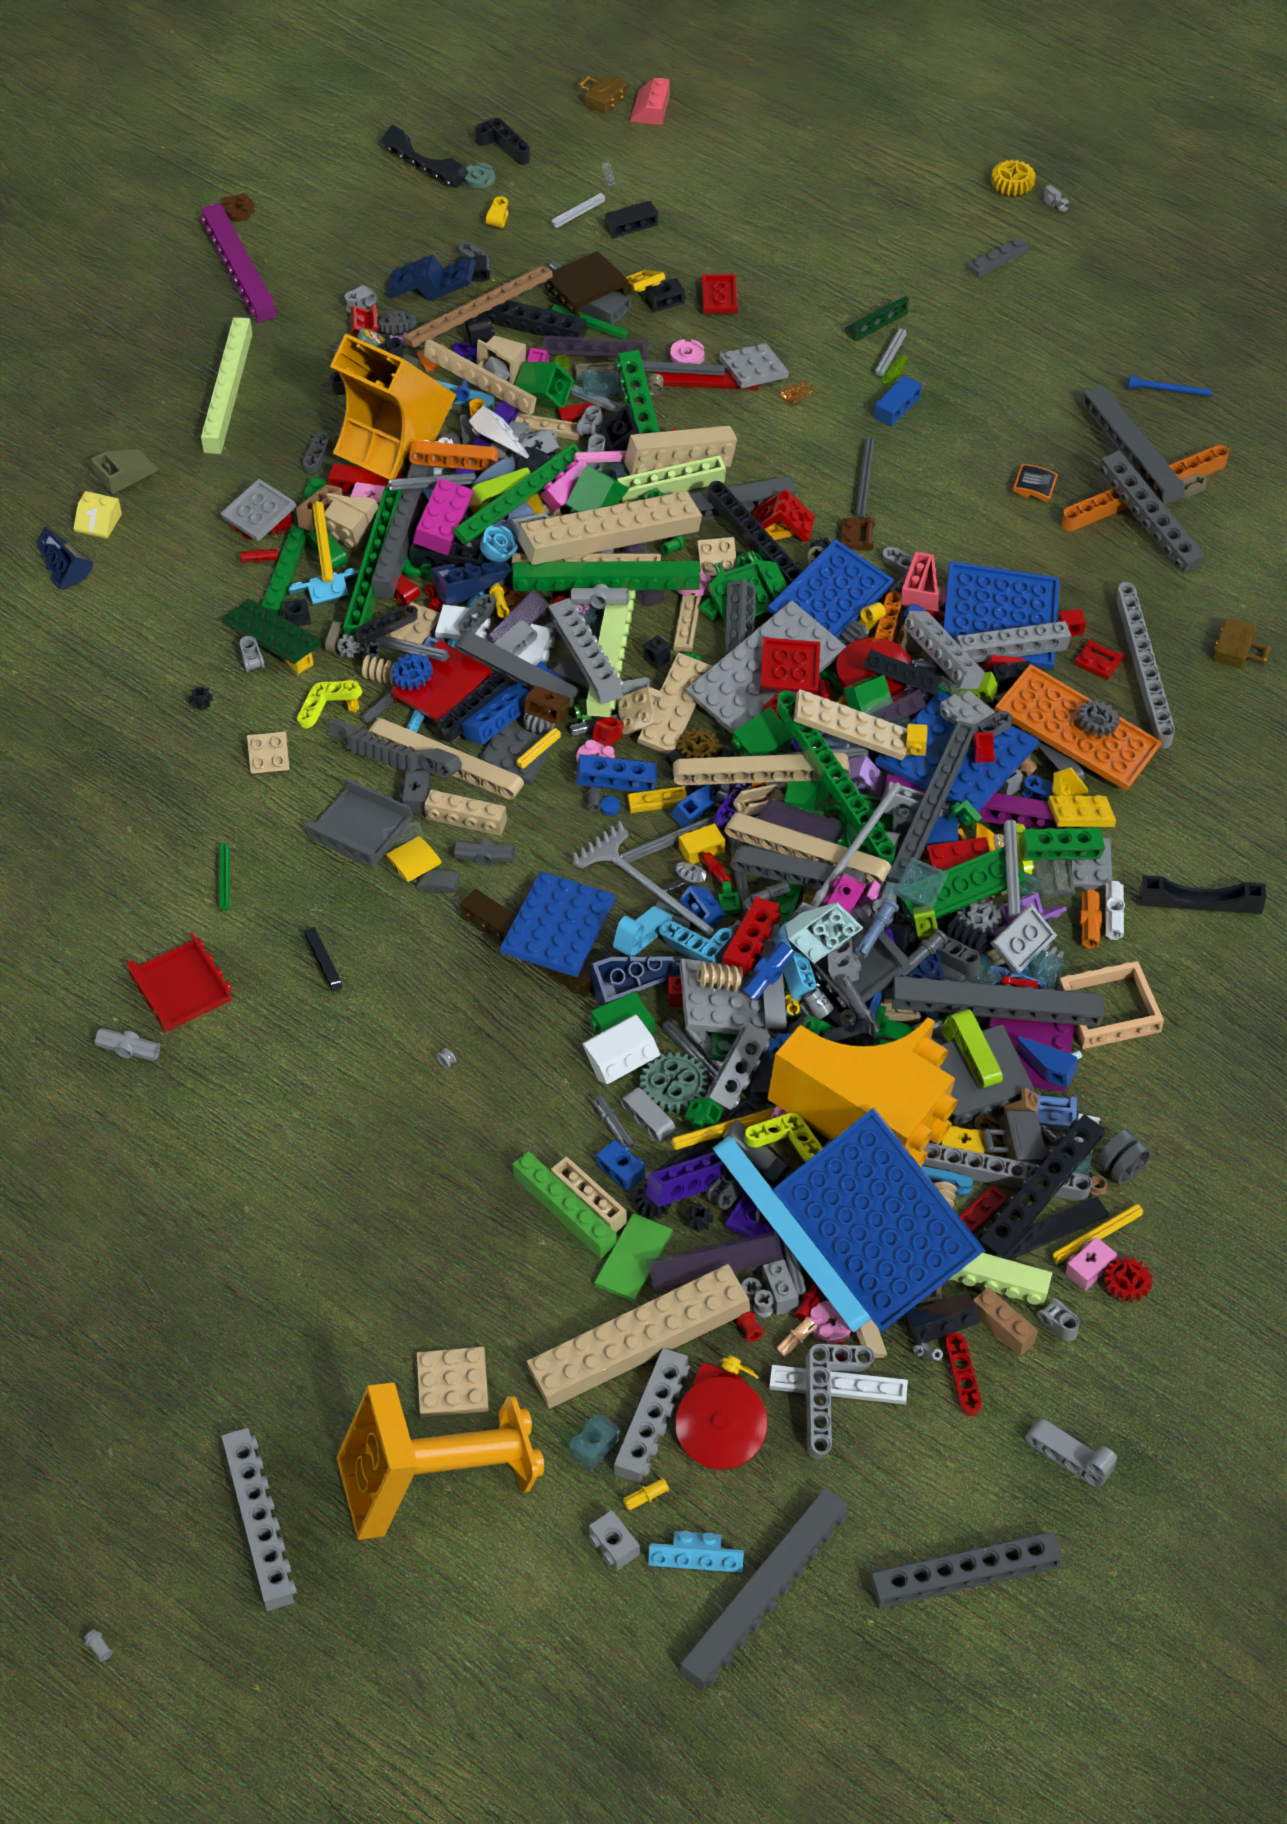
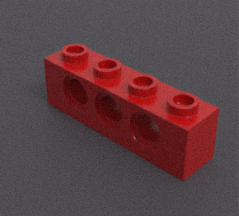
(751, 935)

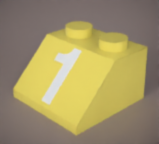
(97, 514)

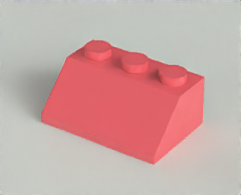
(651, 102)

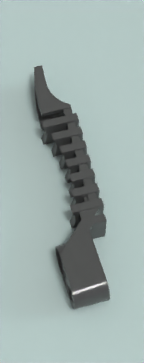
(431, 760)

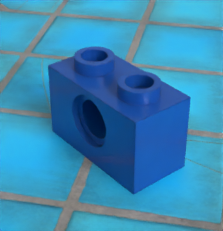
(703, 905)
(624, 1176)

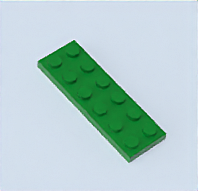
(970, 883)

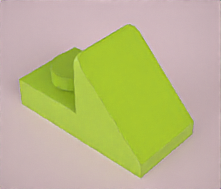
(925, 921)

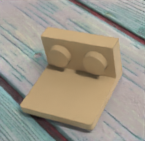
(715, 551)
(637, 709)
(268, 752)

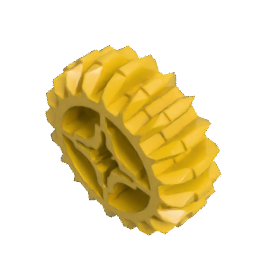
(1013, 178)

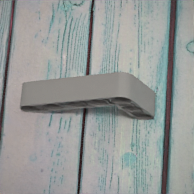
(823, 1390)

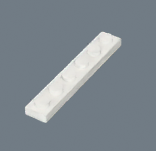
(842, 1385)

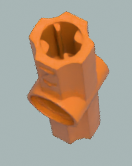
(1090, 919)

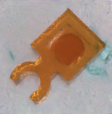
(795, 393)

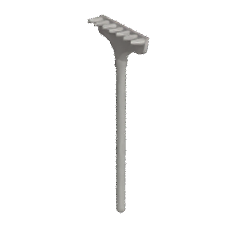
(608, 851)
(822, 893)

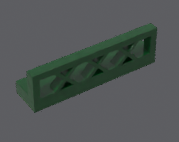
(878, 319)

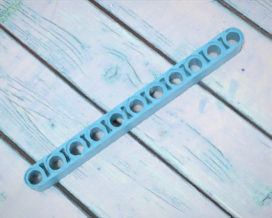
(792, 1234)

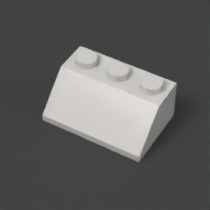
(620, 1049)

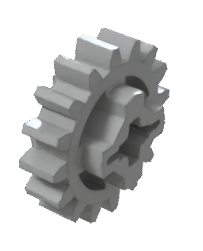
(982, 915)

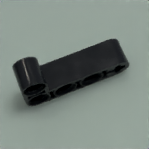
(499, 132)

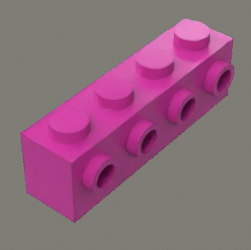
(846, 893)

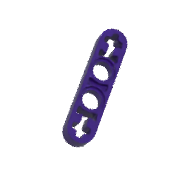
(724, 809)

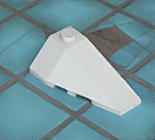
(496, 429)

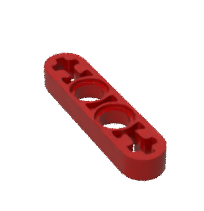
(963, 1374)

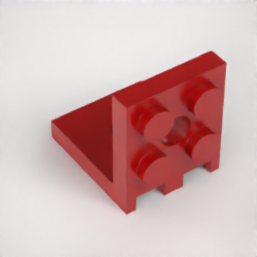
(789, 510)

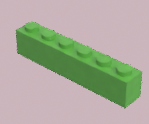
(564, 1205)

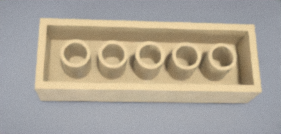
(672, 448)

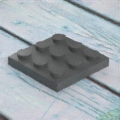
(509, 746)

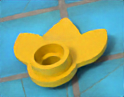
(733, 1365)

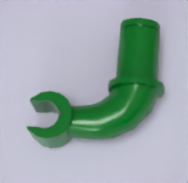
(675, 544)
(423, 572)

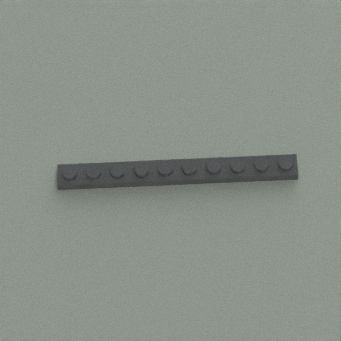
(934, 798)

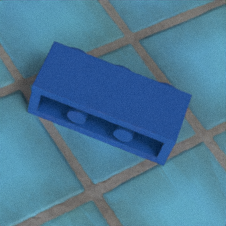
(897, 400)

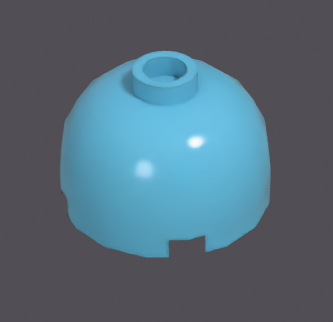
(498, 544)

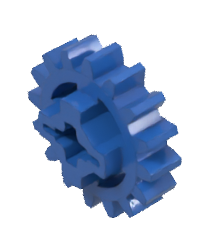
(411, 670)

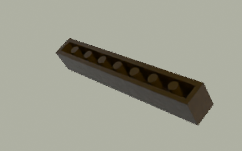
(497, 921)

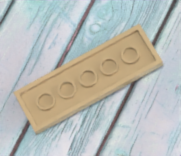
(674, 706)
(850, 724)

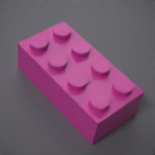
(442, 515)

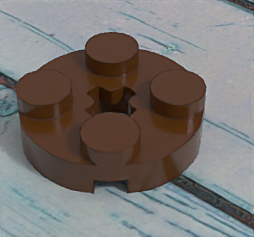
(240, 201)

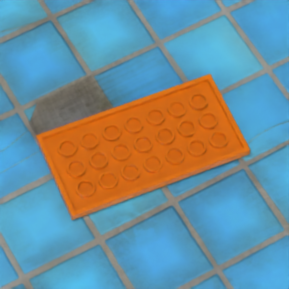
(1050, 713)

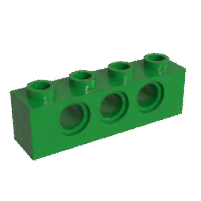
(1061, 844)

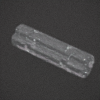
(608, 174)

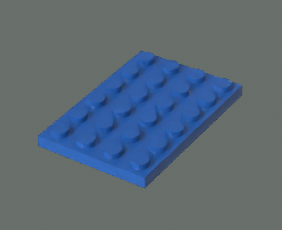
(835, 588)
(558, 924)

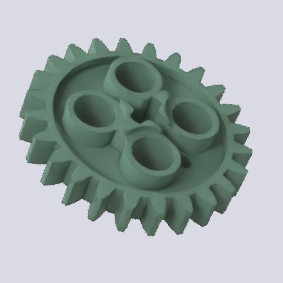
(684, 1070)

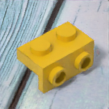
(1068, 783)

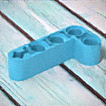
(637, 934)
(695, 945)
(798, 969)

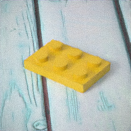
(644, 278)
(1081, 811)

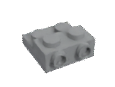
(965, 708)

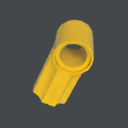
(871, 615)

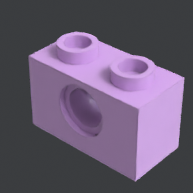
(866, 776)

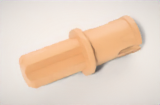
(796, 1336)

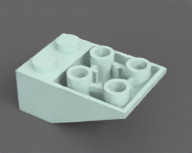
(821, 930)

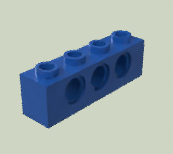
(495, 715)
(616, 773)

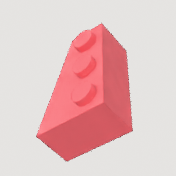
(921, 583)

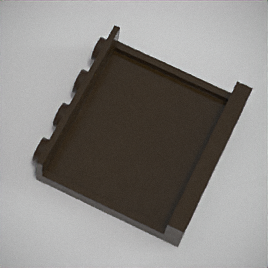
(586, 281)

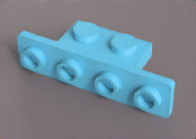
(323, 591)
(696, 1552)

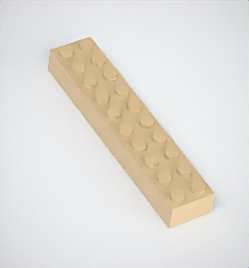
(609, 527)
(638, 1336)

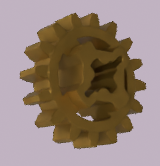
(698, 744)

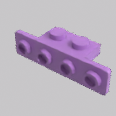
(1032, 898)

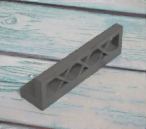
(737, 616)

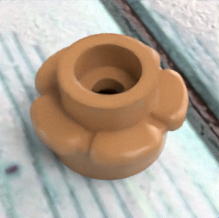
(1101, 1182)

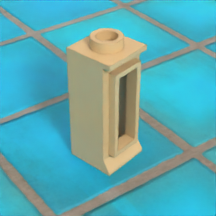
(755, 795)

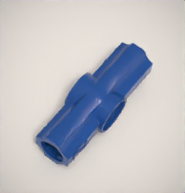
(768, 970)

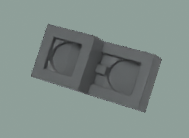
(438, 879)

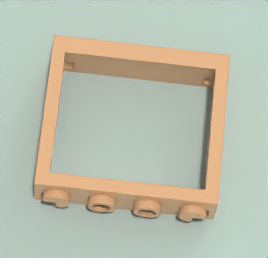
(1118, 1031)

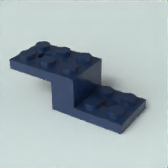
(431, 277)

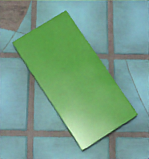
(627, 1264)

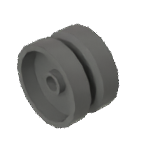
(1124, 1157)

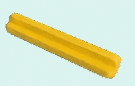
(538, 748)

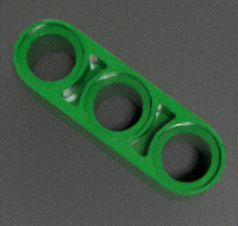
(338, 555)

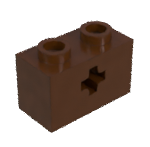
(547, 705)

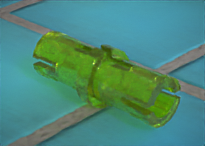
(895, 370)

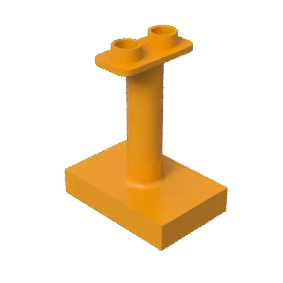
(382, 1459)

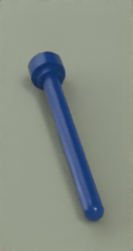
(1135, 382)
(463, 392)

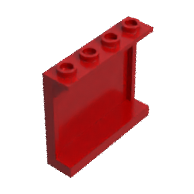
(448, 684)
(181, 984)

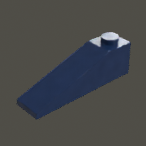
(63, 559)
(461, 583)
(623, 975)

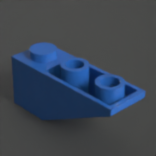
(693, 806)
(1049, 1062)

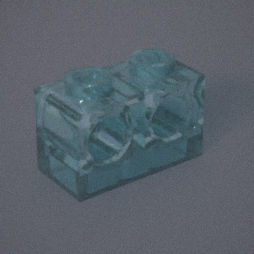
(1047, 969)

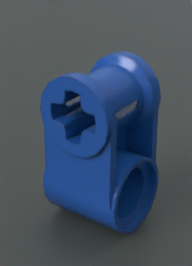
(1040, 791)

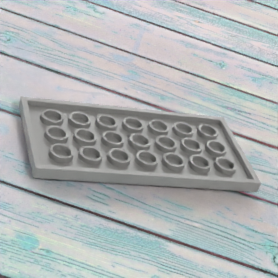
(732, 686)

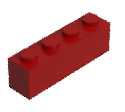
(347, 476)

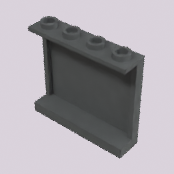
(356, 823)
(878, 968)
(977, 1101)

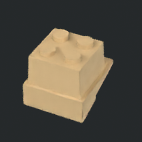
(504, 349)
(350, 519)

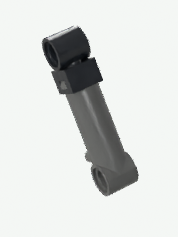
(761, 1156)

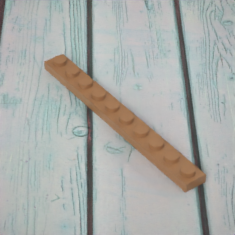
(477, 306)

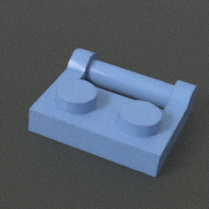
(1054, 1116)

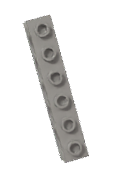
(1016, 641)
(944, 650)
(636, 1467)

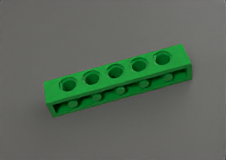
(632, 361)

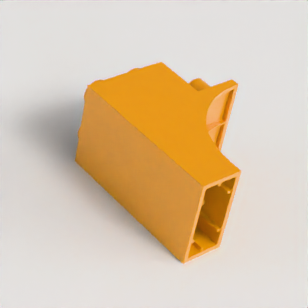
(385, 407)
(840, 1083)

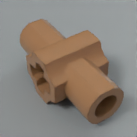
(1027, 767)

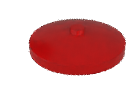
(852, 658)
(721, 1423)

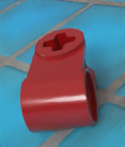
(406, 591)

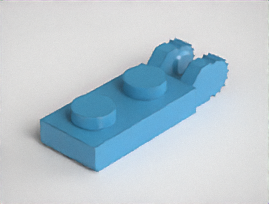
(962, 1183)

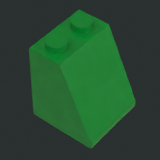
(546, 382)
(595, 491)
(806, 794)

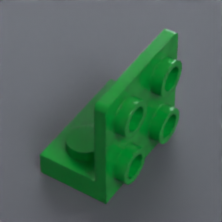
(889, 1028)

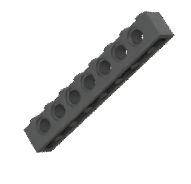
(1151, 512)
(959, 1579)

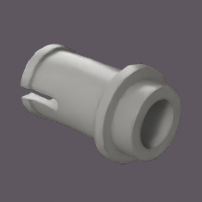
(98, 1645)

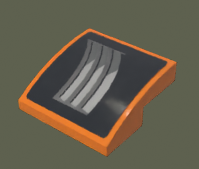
(1035, 482)

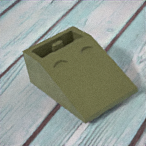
(121, 468)

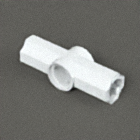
(1114, 910)

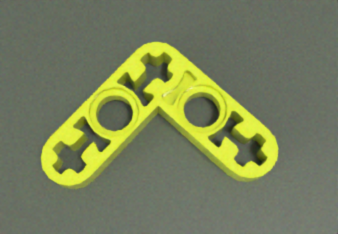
(324, 692)
(785, 1130)

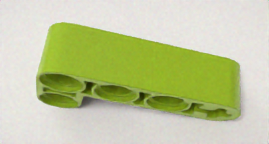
(491, 489)
(974, 1047)

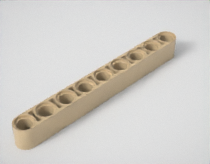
(473, 769)
(748, 769)
(803, 846)

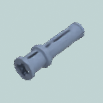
(880, 920)

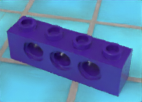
(684, 1179)

